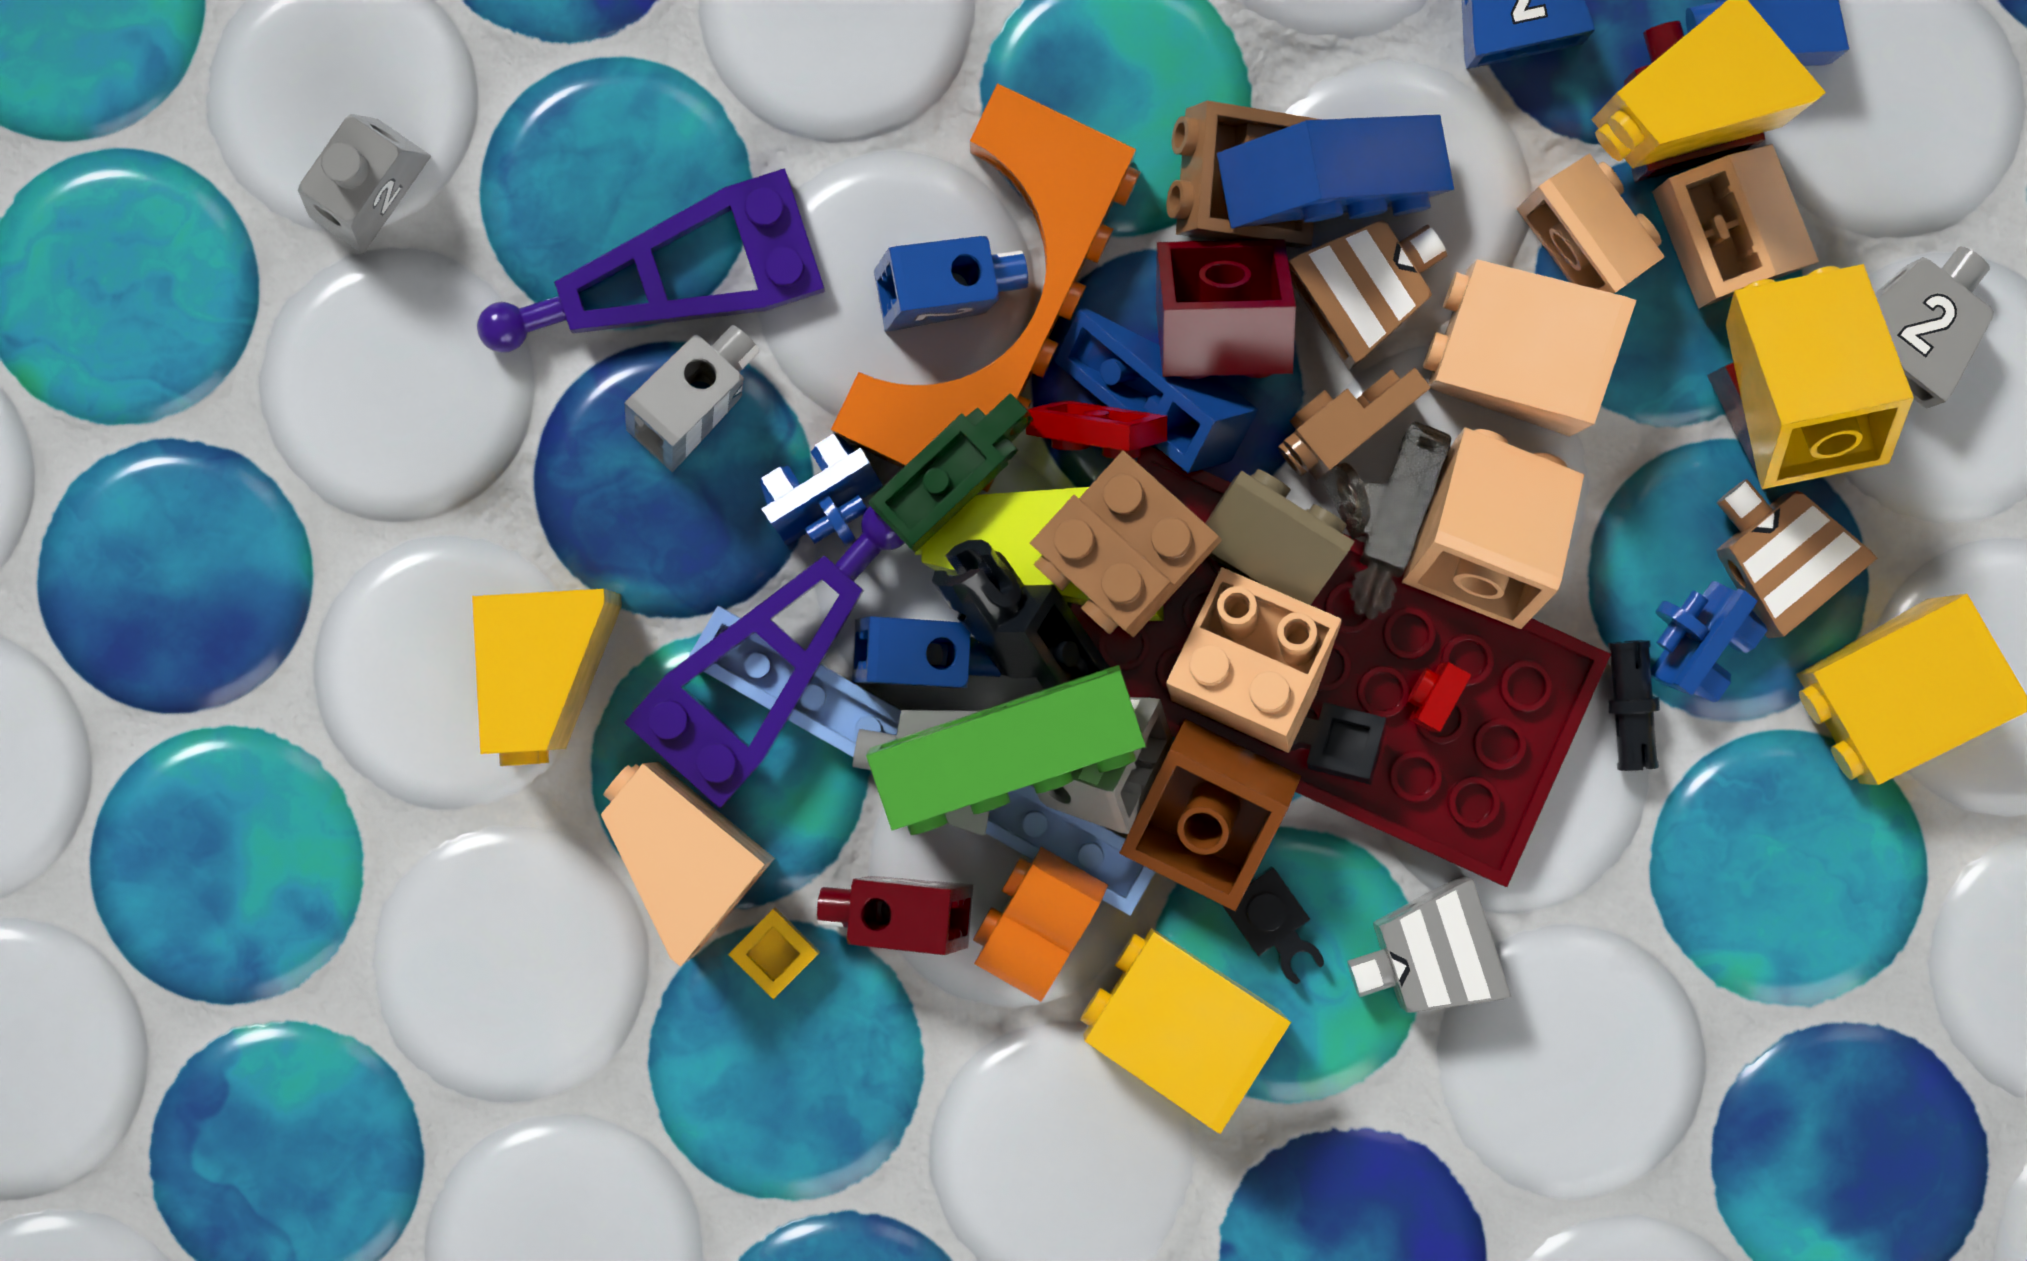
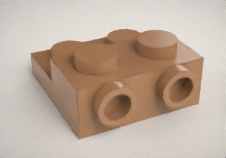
(1199, 194)
(1336, 427)
(1123, 546)

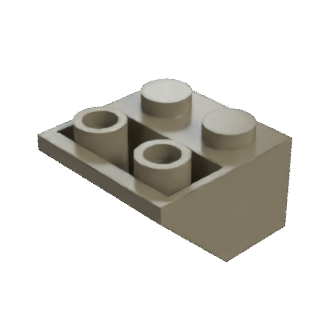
(1276, 539)

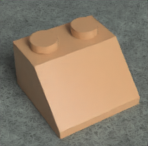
(1591, 227)

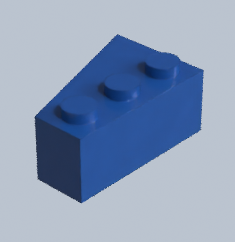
(1336, 169)

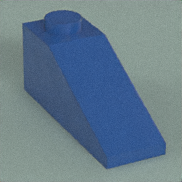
(1126, 373)

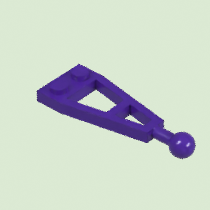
(771, 238)
(695, 737)

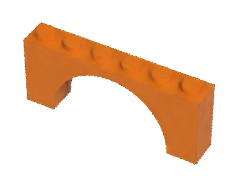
(1070, 184)

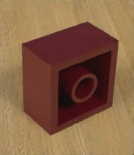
(1225, 308)

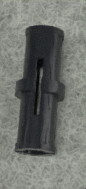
(1633, 705)

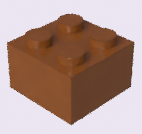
(1210, 815)

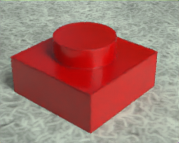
(1436, 695)

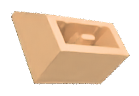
(1734, 224)
(1254, 659)

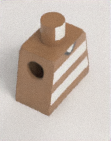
(1365, 285)
(1787, 555)

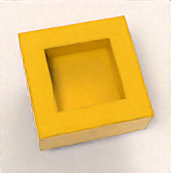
(774, 953)

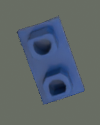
(824, 501)
(1700, 634)

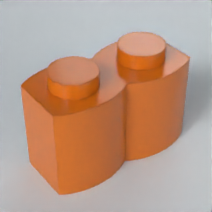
(1040, 922)

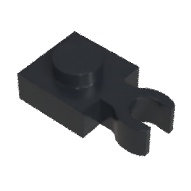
(1342, 742)
(1269, 919)

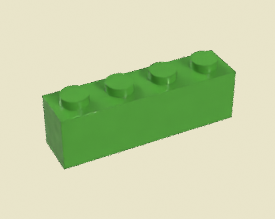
(1006, 749)

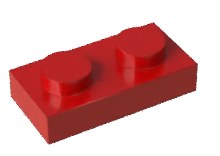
(1079, 424)

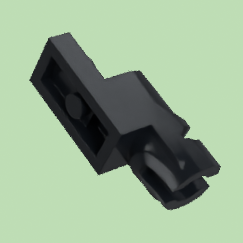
(1019, 626)

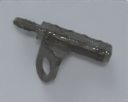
(1388, 513)

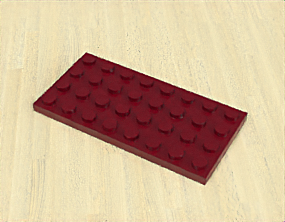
(1448, 792)

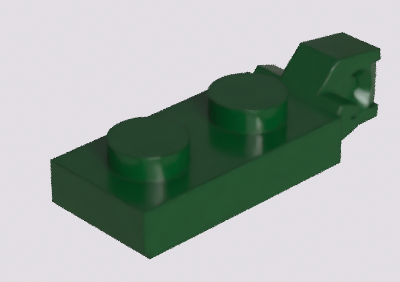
(950, 471)

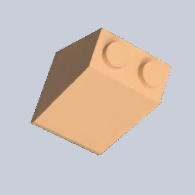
(1528, 345)
(1496, 528)
(680, 855)

